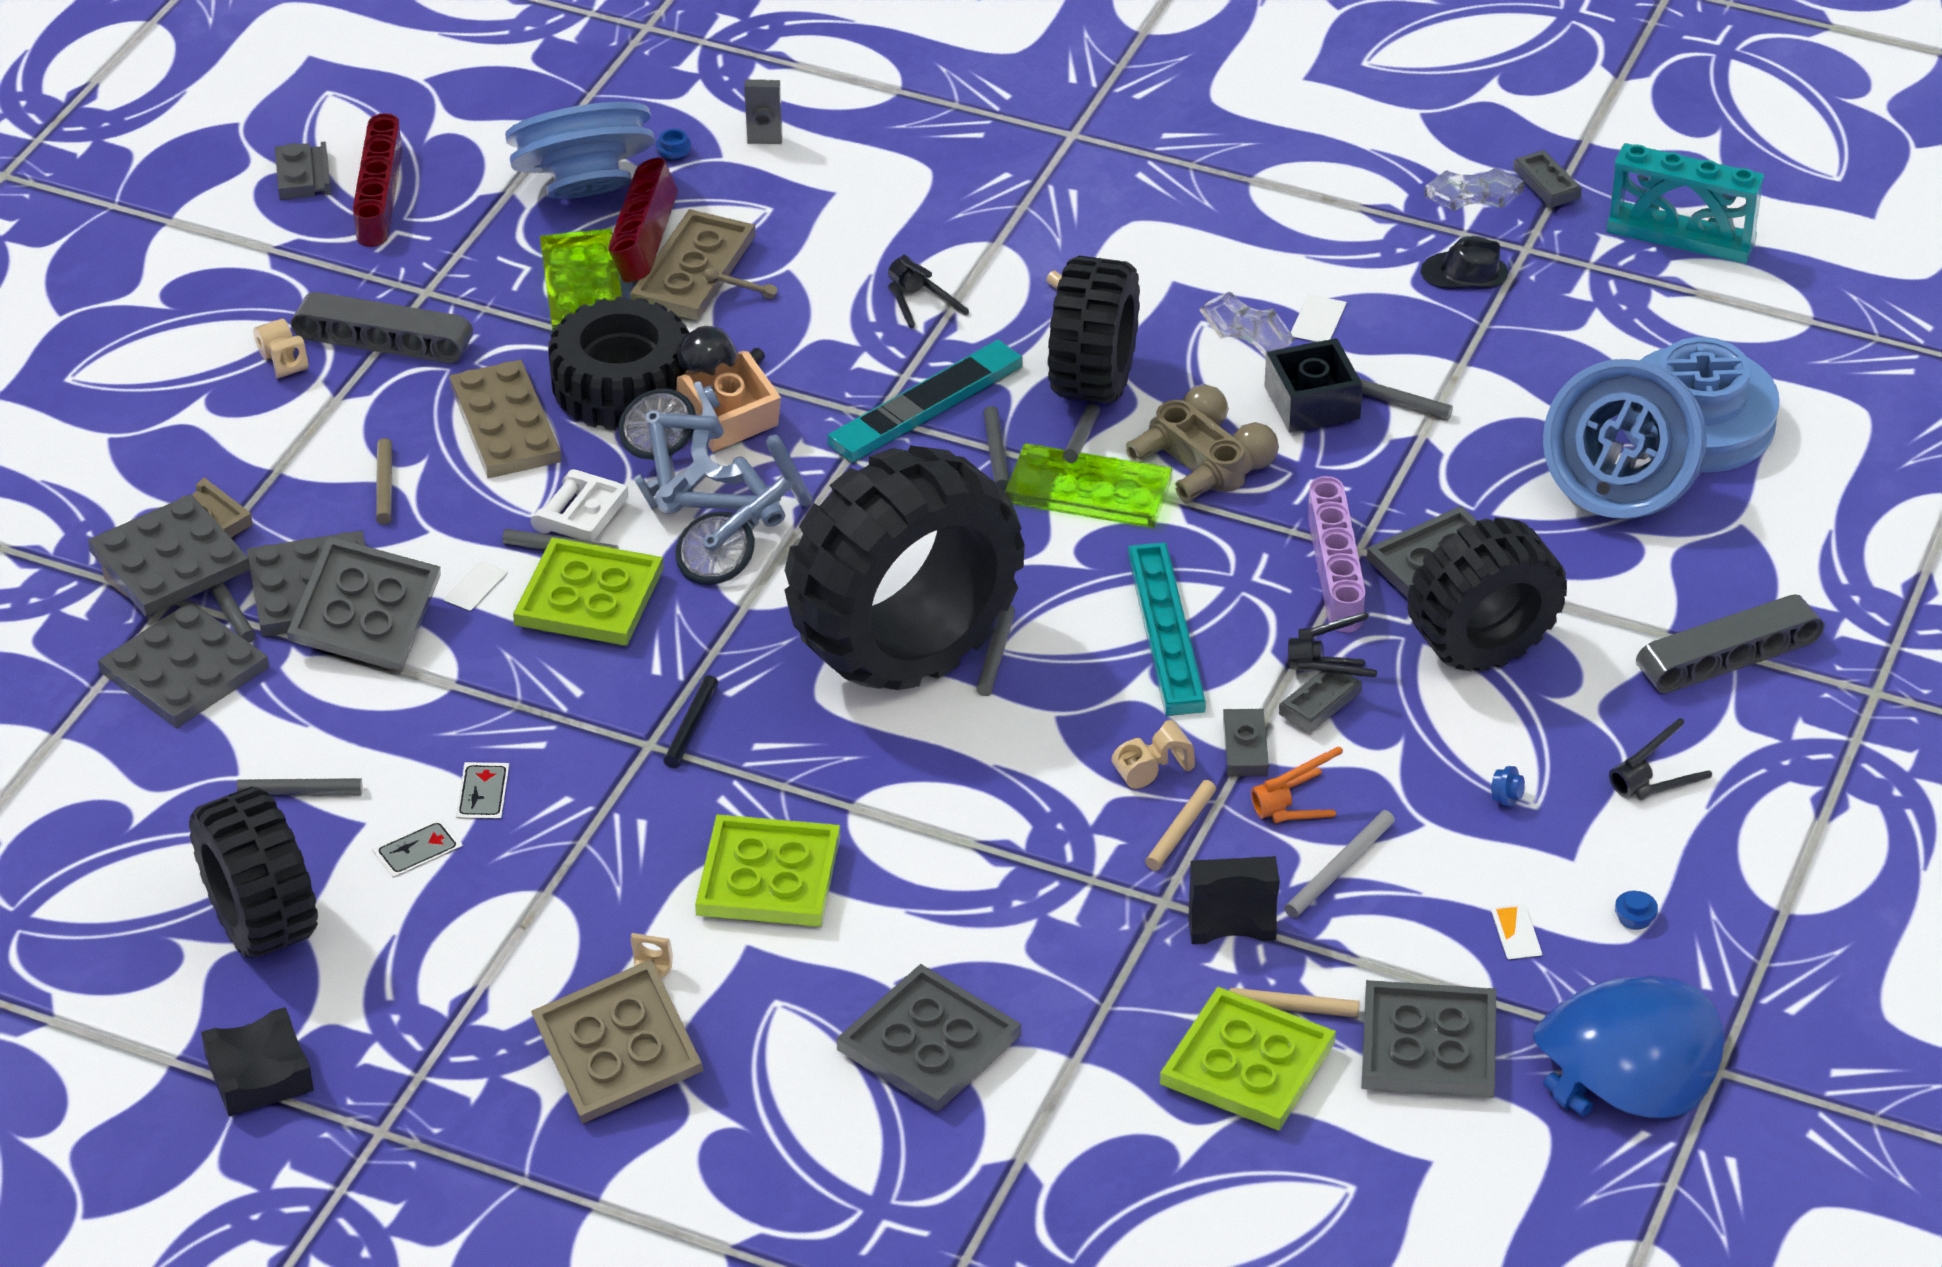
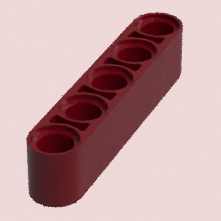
(377, 180)
(643, 219)

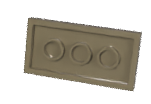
(679, 267)
(504, 418)

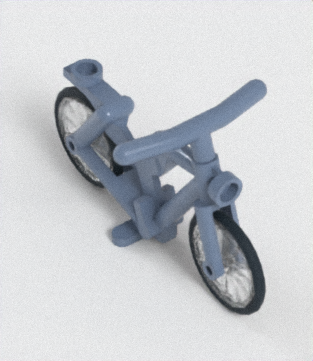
(720, 542)

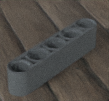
(382, 327)
(1729, 643)

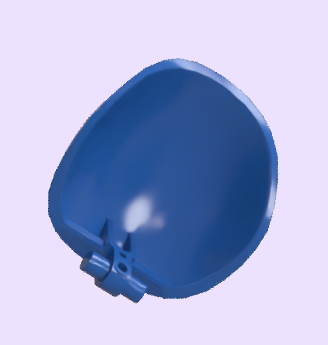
(1635, 1044)

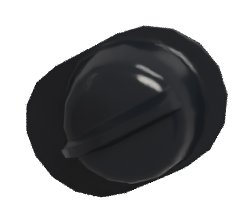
(1468, 263)

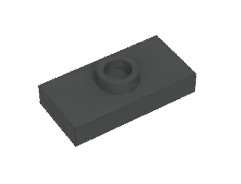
(763, 111)
(1547, 178)
(1319, 699)
(1245, 742)

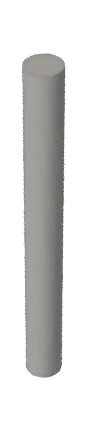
(1339, 864)

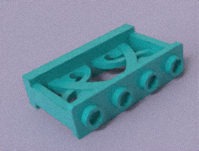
(1707, 179)

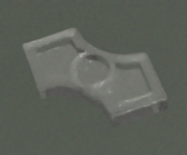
(1459, 190)
(1258, 327)

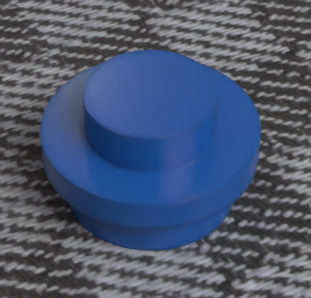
(673, 144)
(1507, 786)
(1636, 909)

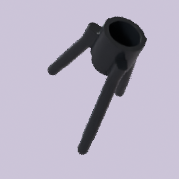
(910, 277)
(1308, 654)
(1635, 772)

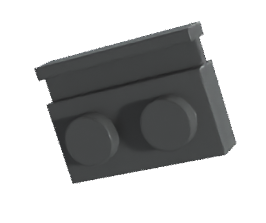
(302, 170)

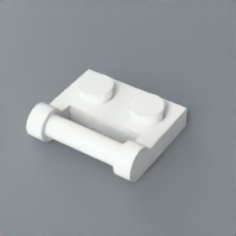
(588, 513)

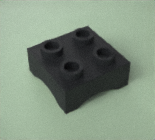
(1233, 898)
(257, 1062)

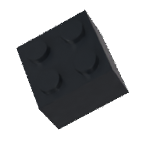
(1313, 385)

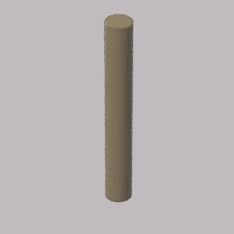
(384, 481)

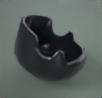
(706, 349)

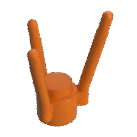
(1274, 795)

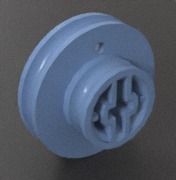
(581, 146)
(1733, 394)
(1583, 422)

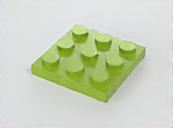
(588, 591)
(768, 870)
(1248, 1058)

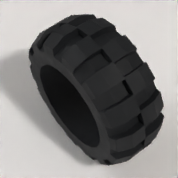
(861, 534)

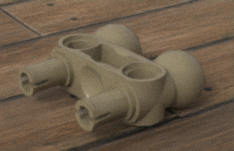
(1193, 436)

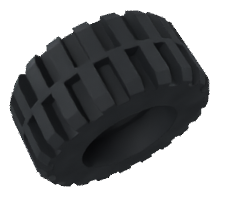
(1093, 329)
(598, 337)
(1487, 594)
(253, 872)

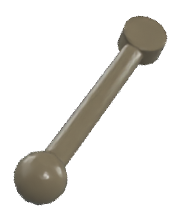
(768, 290)

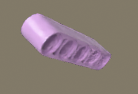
(1335, 551)

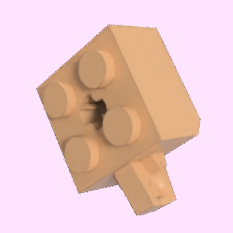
(745, 397)

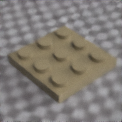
(617, 1041)

